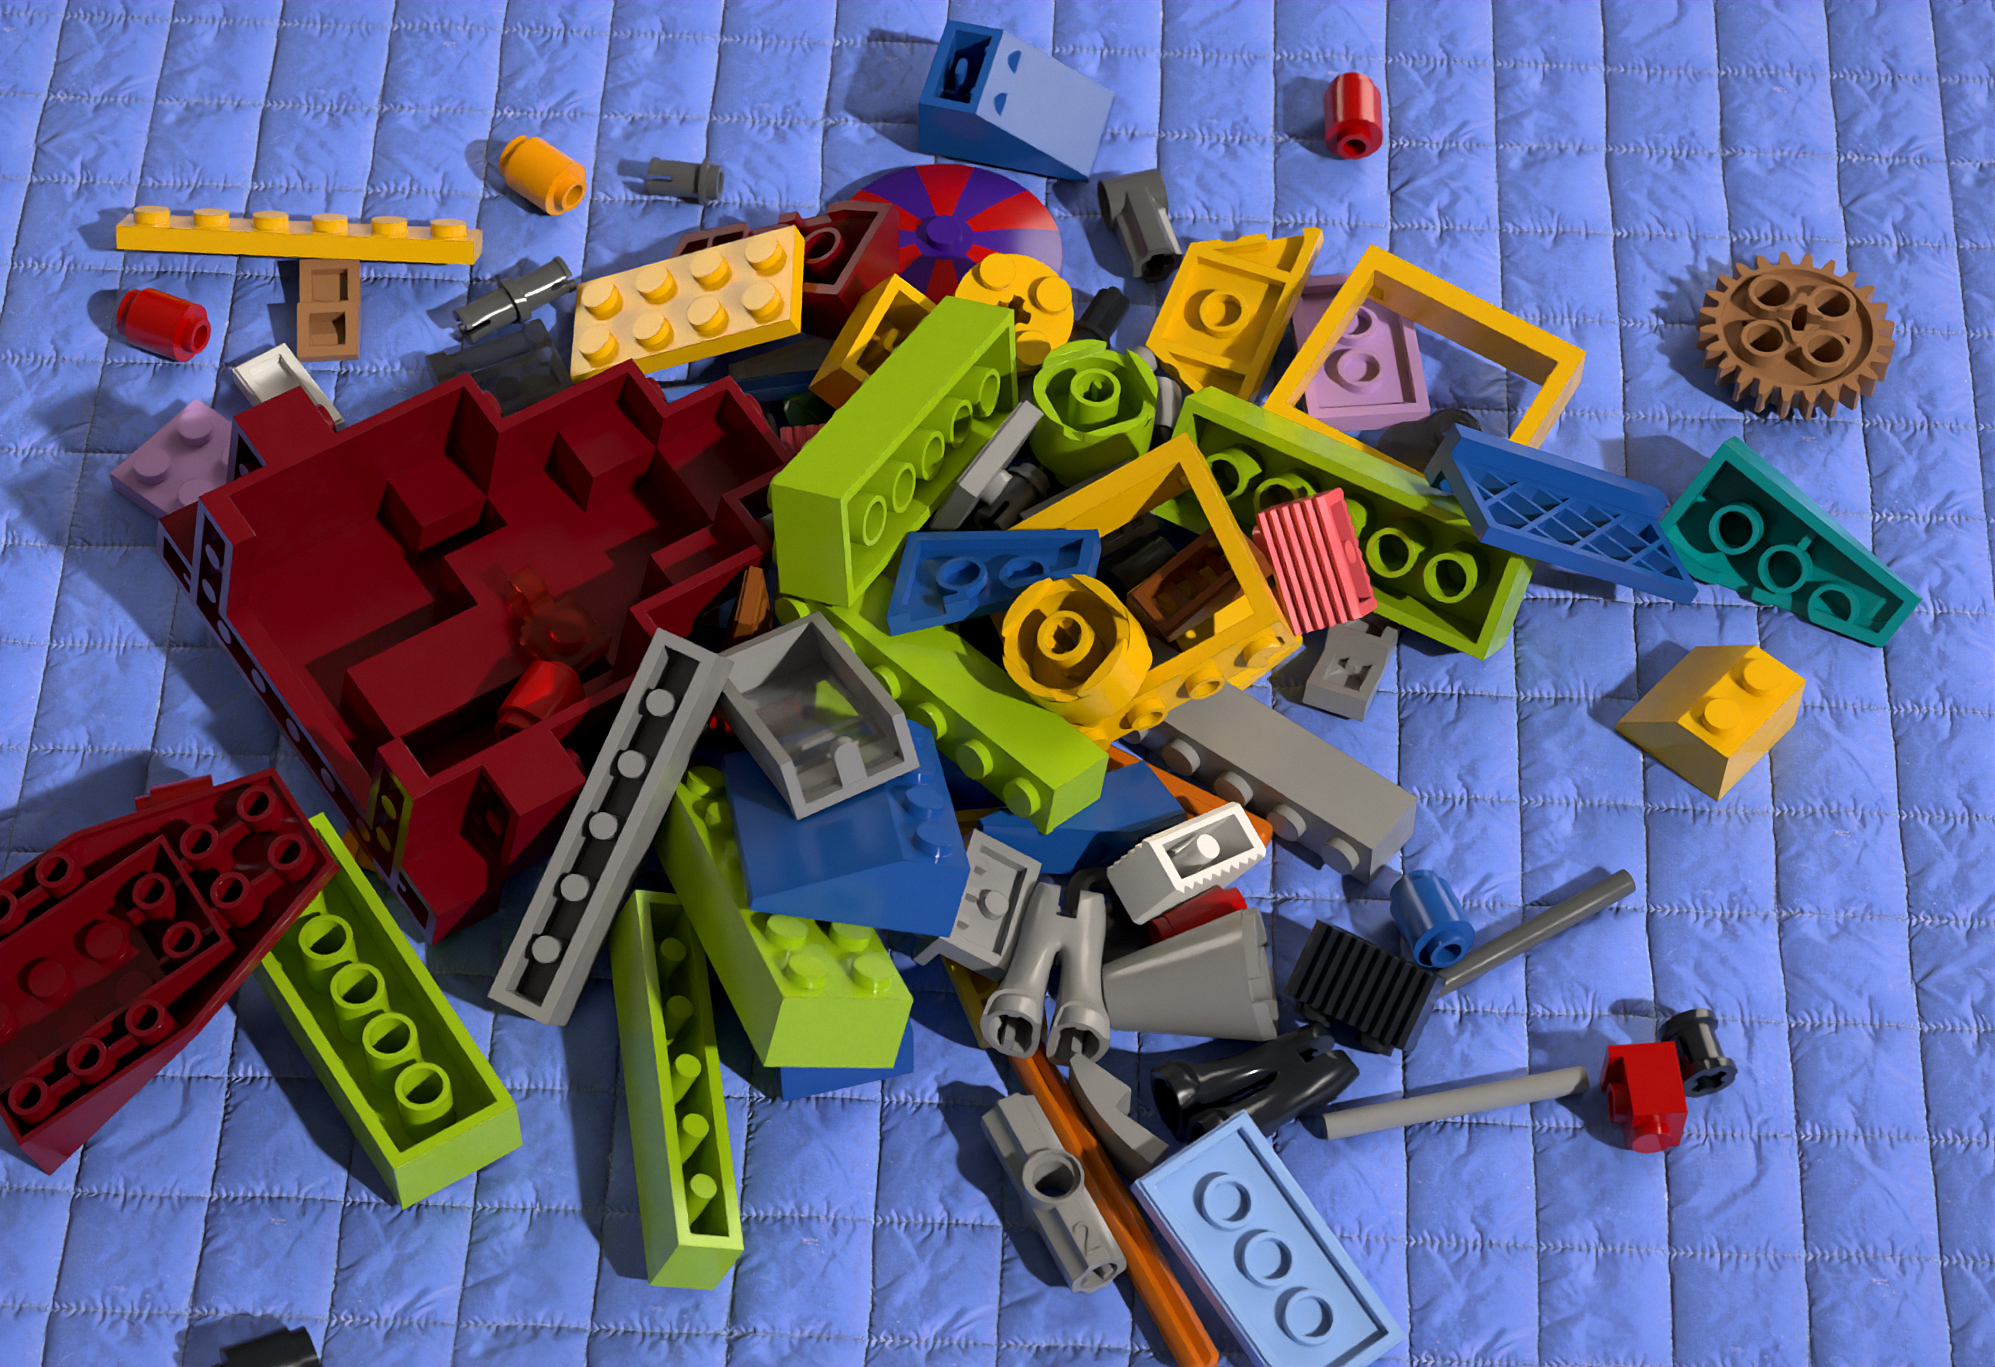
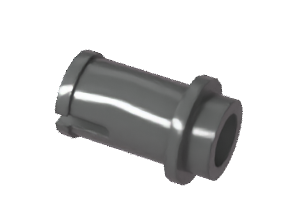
(688, 179)
(1022, 492)

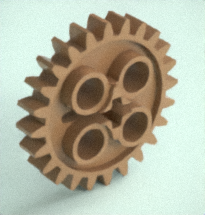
(1795, 336)

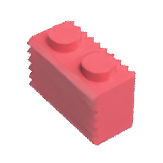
(1315, 561)

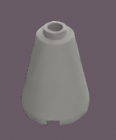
(1198, 983)

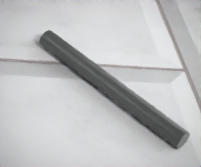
(1537, 930)

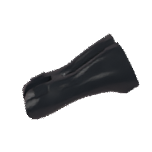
(1268, 1081)

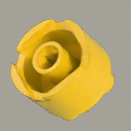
(1038, 298)
(1075, 649)

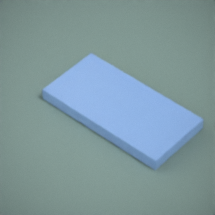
(1265, 1253)

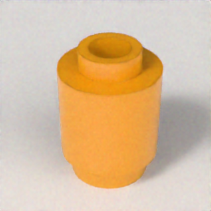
(543, 174)

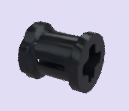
(1699, 1052)

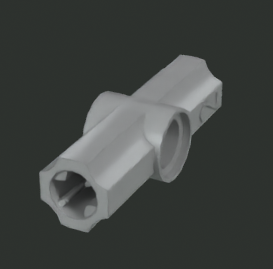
(1066, 1223)

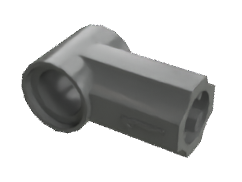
(1138, 211)

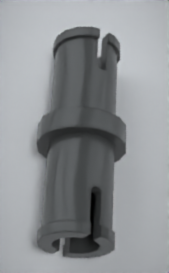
(514, 300)

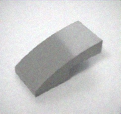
(1352, 665)
(1107, 1109)

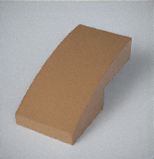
(329, 310)

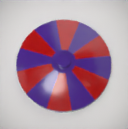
(957, 218)

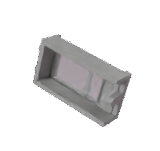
(814, 715)

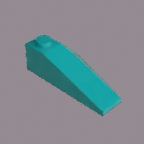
(1770, 541)

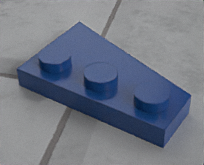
(981, 572)

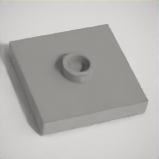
(986, 474)

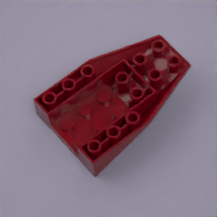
(135, 943)

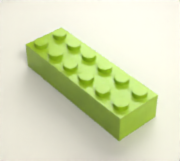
(893, 452)
(1412, 537)
(798, 984)
(386, 1038)

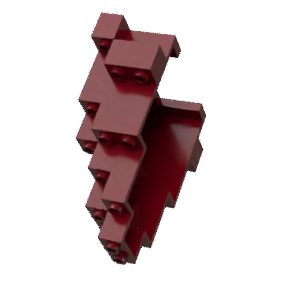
(372, 576)

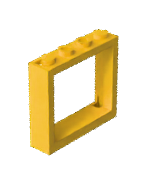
(1451, 314)
(1205, 667)

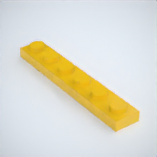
(274, 235)

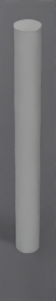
(1454, 1103)

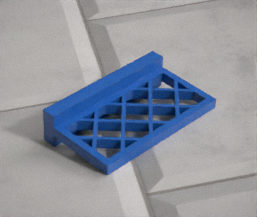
(1560, 512)

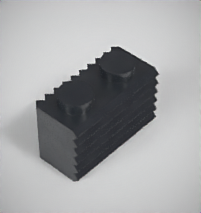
(1364, 987)

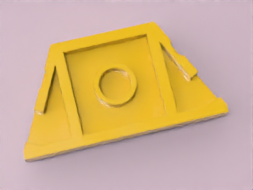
(1231, 310)

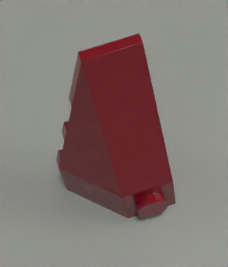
(843, 257)

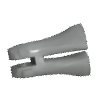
(1076, 944)

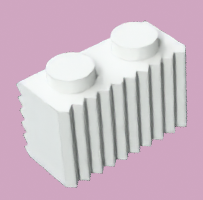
(1185, 862)

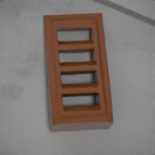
(1185, 565)
(751, 610)

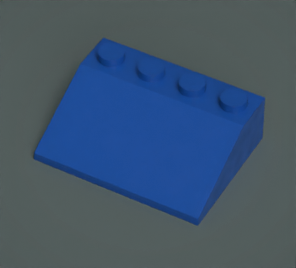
(867, 861)

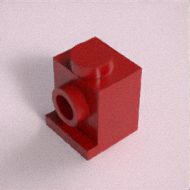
(1645, 1094)

